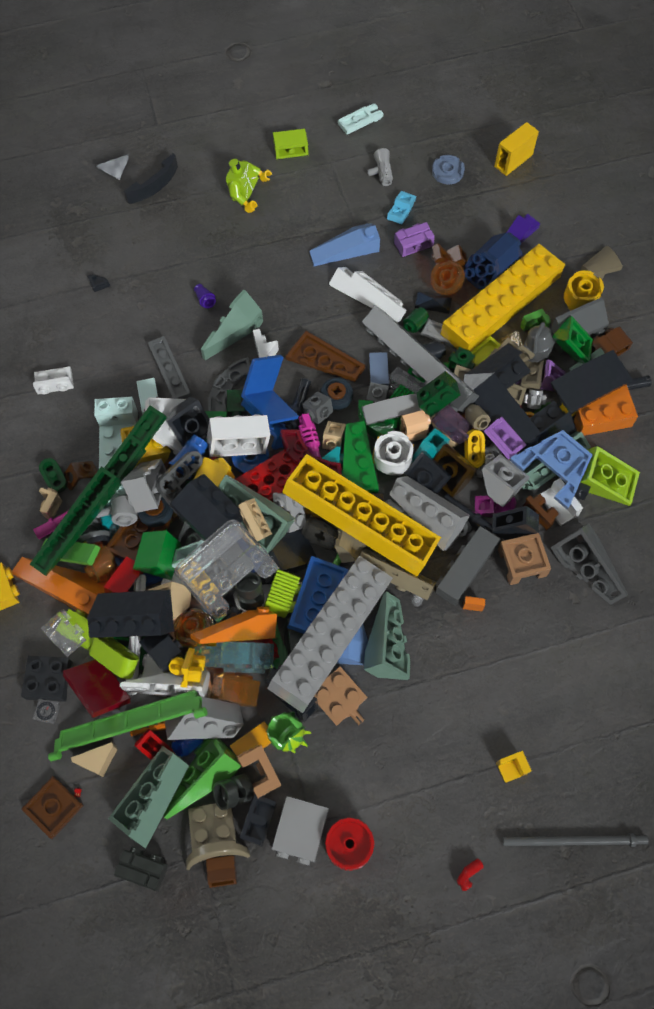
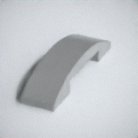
(390, 408)

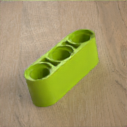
(114, 656)

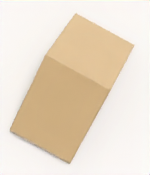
(97, 759)

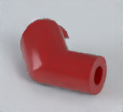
(468, 871)

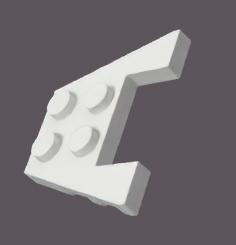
(165, 435)

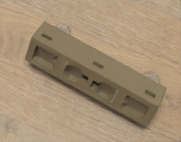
(402, 579)

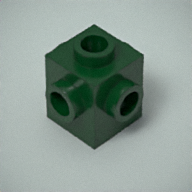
(461, 357)

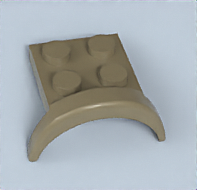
(212, 834)

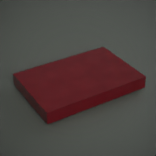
(96, 688)

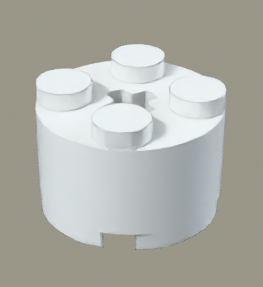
(393, 453)

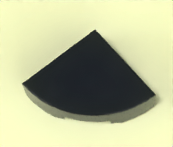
(98, 283)

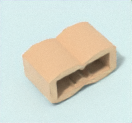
(415, 425)

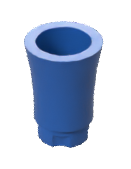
(194, 444)

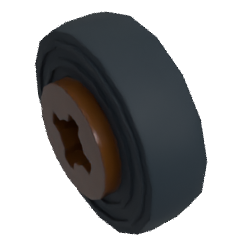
(343, 394)
(157, 517)

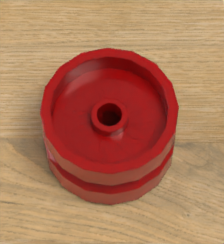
(353, 857)

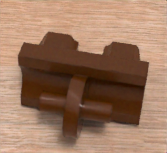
(547, 517)

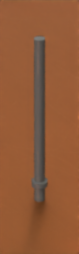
(630, 839)

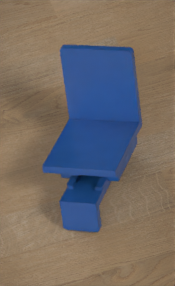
(262, 400)

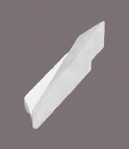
(367, 291)

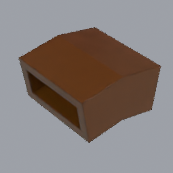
(221, 871)

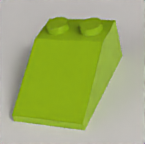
(610, 477)

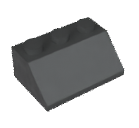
(590, 316)

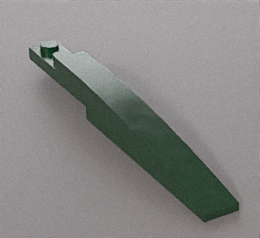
(98, 491)

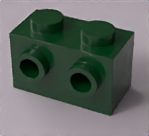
(438, 394)

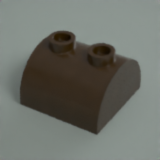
(457, 466)

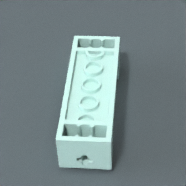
(110, 427)

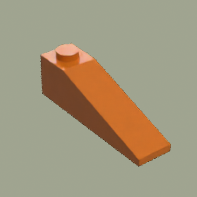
(245, 626)

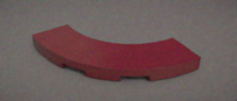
(297, 449)

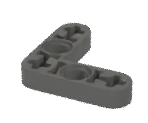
(175, 482)

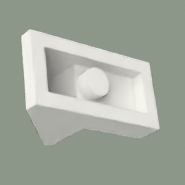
(263, 348)

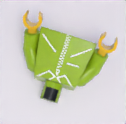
(242, 180)

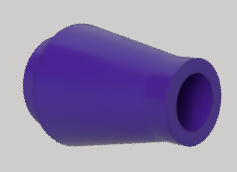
(204, 296)

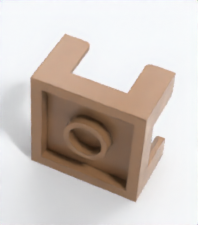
(524, 557)
(264, 767)

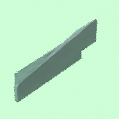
(540, 473)

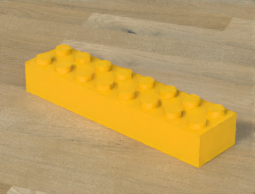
(502, 299)
(361, 515)

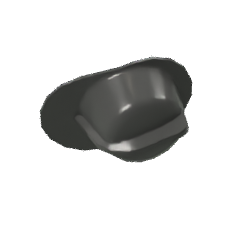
(539, 342)

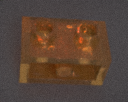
(235, 689)

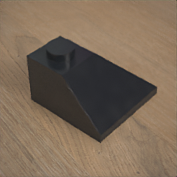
(188, 420)

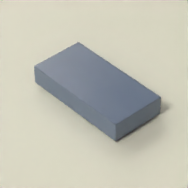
(379, 368)

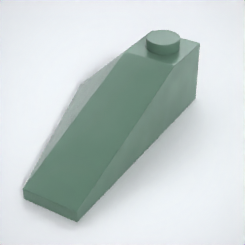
(240, 322)
(275, 516)

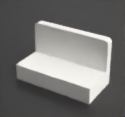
(564, 515)

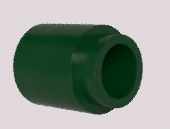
(415, 320)

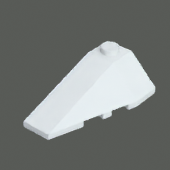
(167, 684)

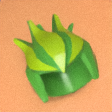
(286, 732)

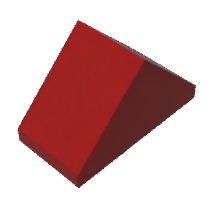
(150, 744)

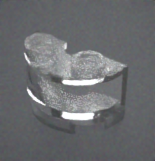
(63, 633)

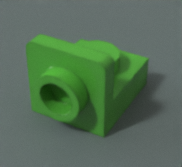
(535, 319)

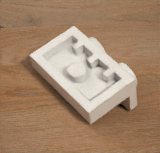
(53, 380)

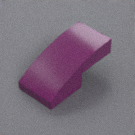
(487, 507)

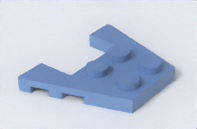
(563, 457)

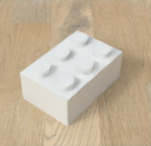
(238, 435)

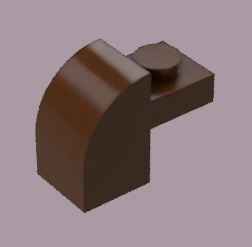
(454, 254)

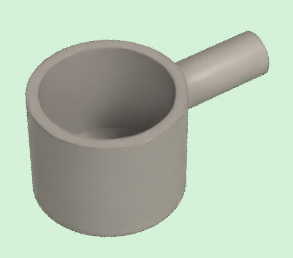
(120, 511)

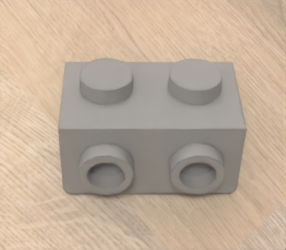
(293, 508)

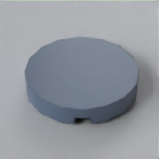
(448, 169)

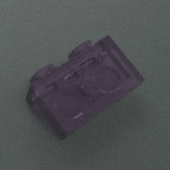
(452, 424)

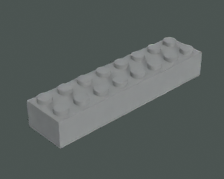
(329, 634)

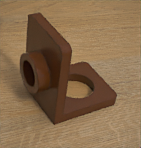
(79, 470)

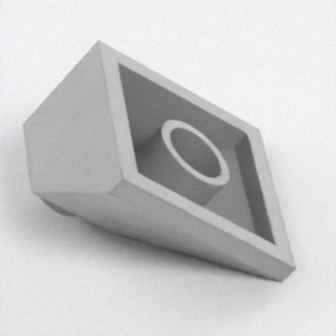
(503, 480)

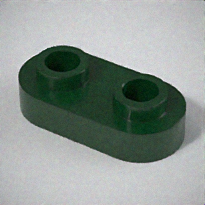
(54, 476)

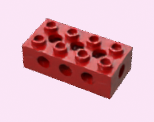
(269, 472)

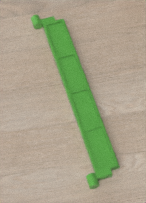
(128, 721)

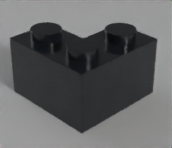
(162, 650)

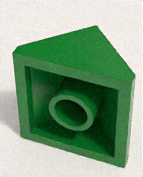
(574, 340)
(157, 554)

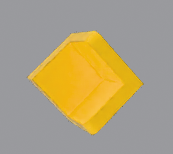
(513, 766)

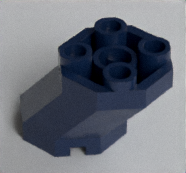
(492, 259)

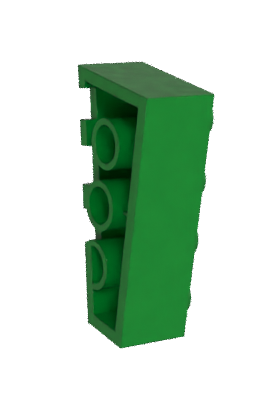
(357, 458)

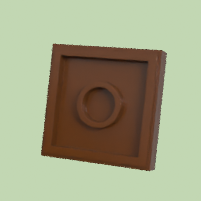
(52, 807)

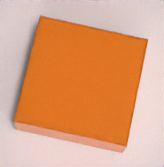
(474, 603)

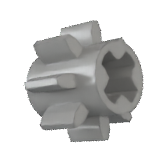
(535, 398)

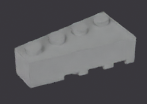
(430, 510)

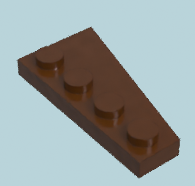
(324, 357)

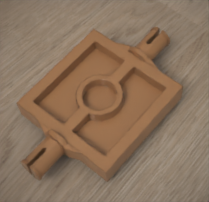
(340, 697)

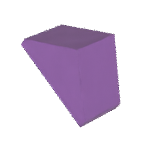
(550, 373)

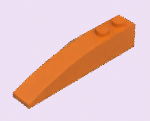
(63, 584)

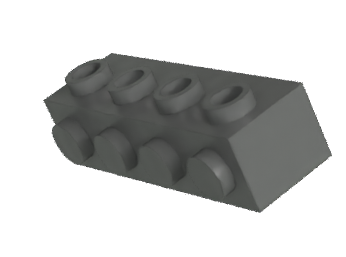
(467, 566)

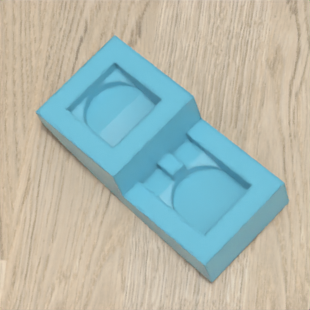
(401, 208)

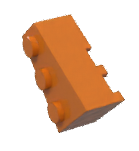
(607, 413)

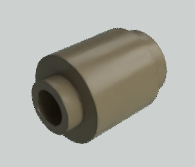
(477, 417)

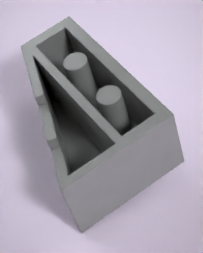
(141, 485)
(222, 721)

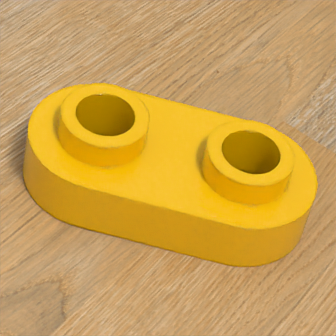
(475, 448)

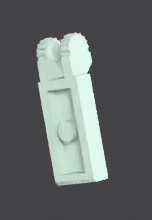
(360, 118)

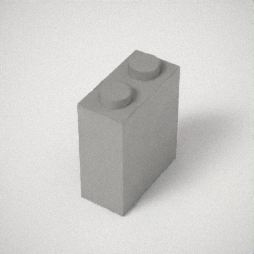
(300, 830)

